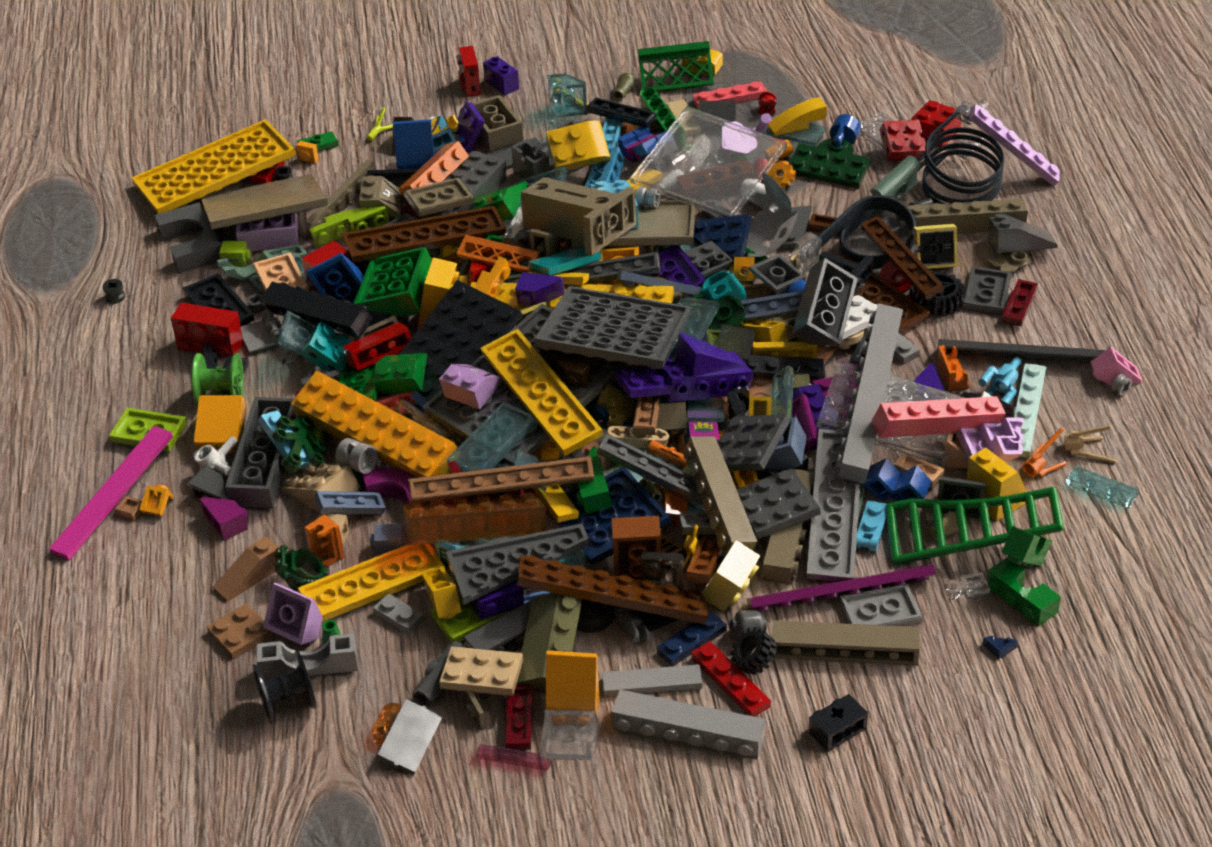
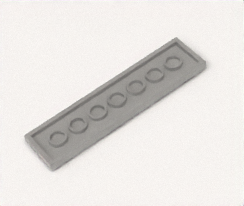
(835, 529)

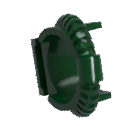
(288, 562)

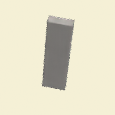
(652, 680)

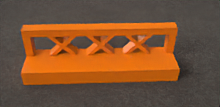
(482, 247)

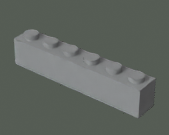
(688, 723)

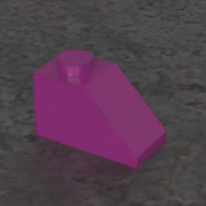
(224, 516)

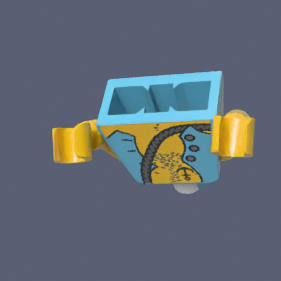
(442, 130)

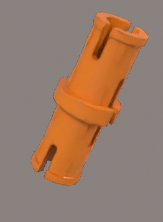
(668, 454)

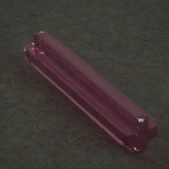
(512, 757)

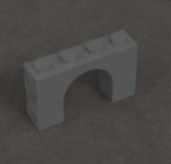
(186, 221)

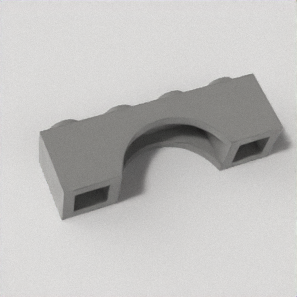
(335, 656)

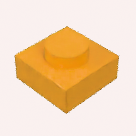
(307, 152)

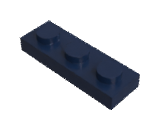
(691, 638)

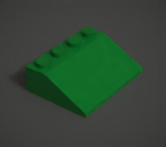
(395, 283)

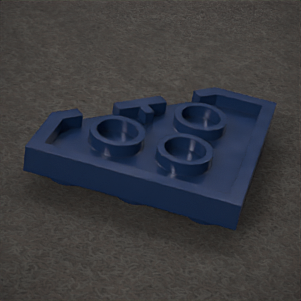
(726, 232)

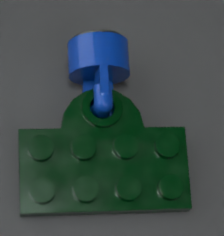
(834, 157)

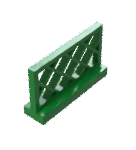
(671, 53)

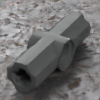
(429, 687)

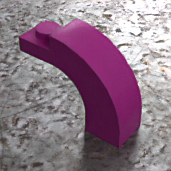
(389, 482)

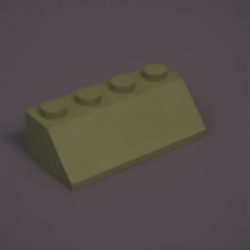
(549, 628)

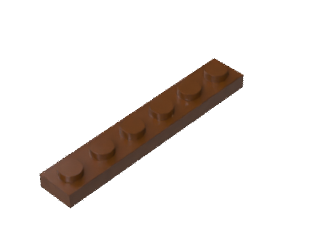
(902, 257)

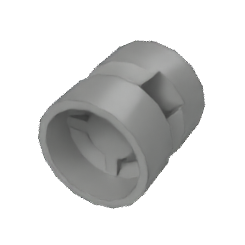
(357, 455)

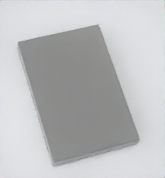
(882, 607)

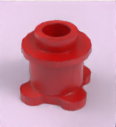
(767, 103)

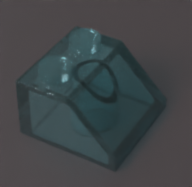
(566, 95)

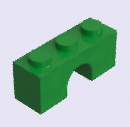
(1026, 547)
(1035, 604)

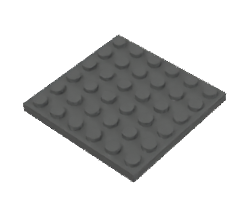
(613, 327)

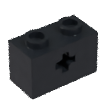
(838, 722)

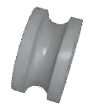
(1121, 384)

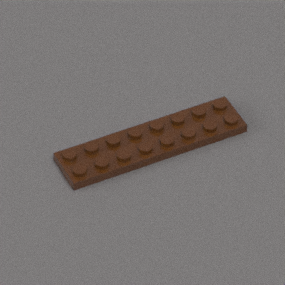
(424, 232)
(611, 589)

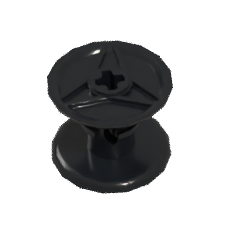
(284, 686)

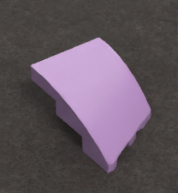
(1000, 438)

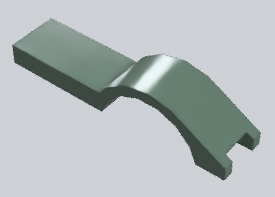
(242, 272)

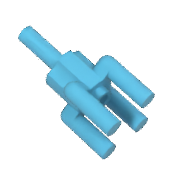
(1002, 379)

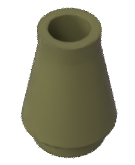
(624, 85)

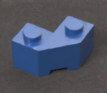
(887, 482)

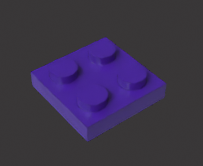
(469, 126)

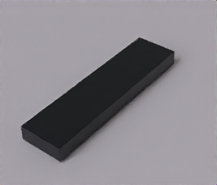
(621, 112)

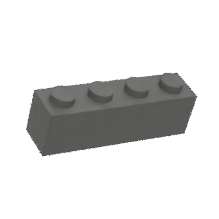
(503, 633)

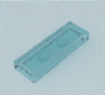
(1102, 487)

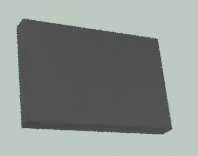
(987, 290)

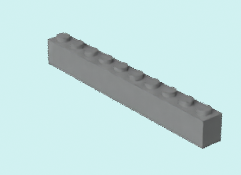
(870, 393)

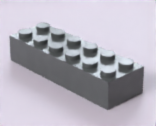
(480, 176)
(257, 464)

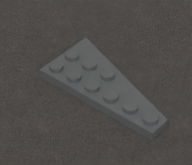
(495, 564)

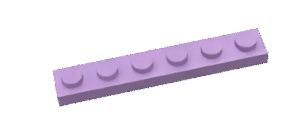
(1013, 144)

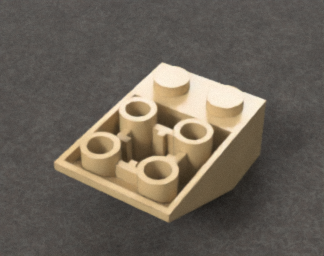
(321, 478)

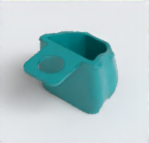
(721, 285)

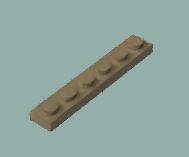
(340, 197)

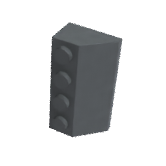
(825, 304)

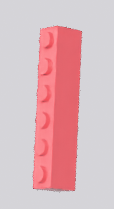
(935, 416)

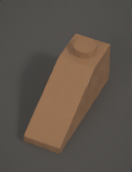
(248, 570)

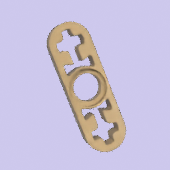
(626, 435)

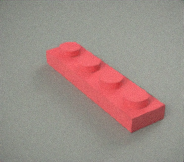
(736, 93)

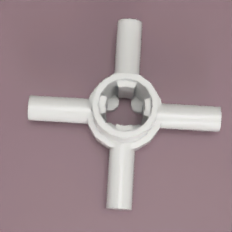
(213, 459)

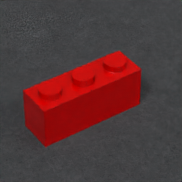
(376, 346)

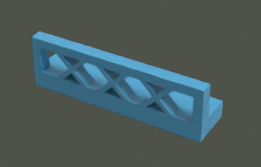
(611, 170)

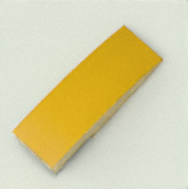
(798, 117)

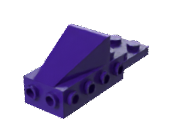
(696, 369)

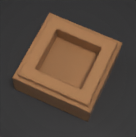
(128, 508)

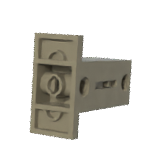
(578, 212)

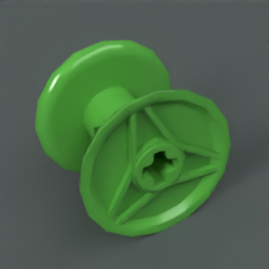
(217, 379)

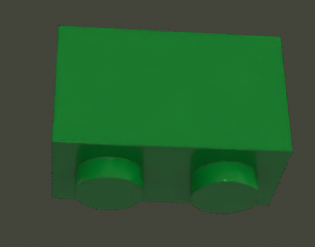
(400, 373)

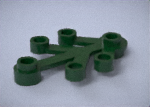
(304, 427)

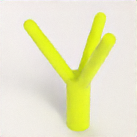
(377, 128)

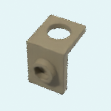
(474, 709)

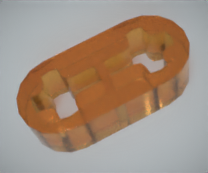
(384, 723)

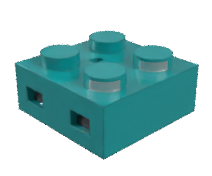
(326, 348)

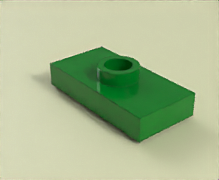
(323, 141)

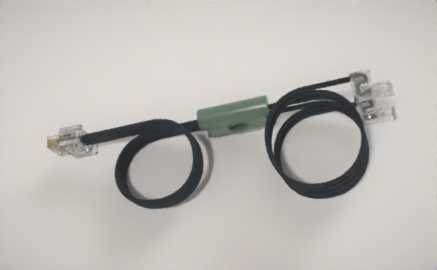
(902, 179)

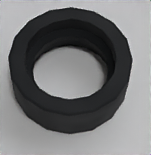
(597, 622)

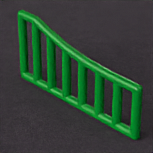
(960, 506)

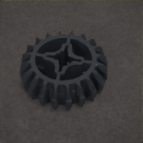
(946, 301)

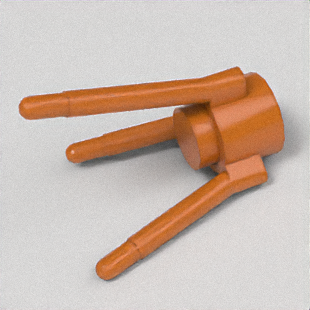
(1035, 463)

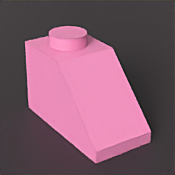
(1111, 364)

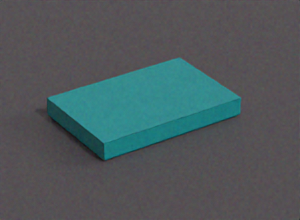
(563, 261)

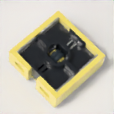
(936, 245)

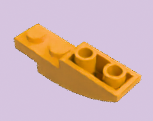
(491, 282)

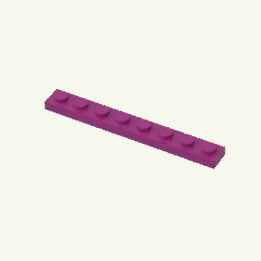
(831, 590)

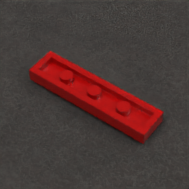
(731, 679)

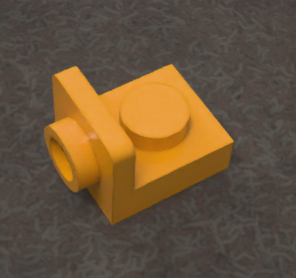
(155, 500)

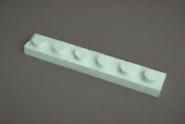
(1029, 403)

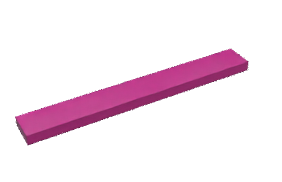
(110, 493)

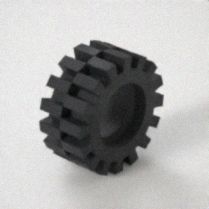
(746, 644)

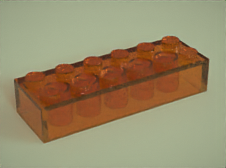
(473, 518)

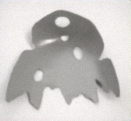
(770, 225)

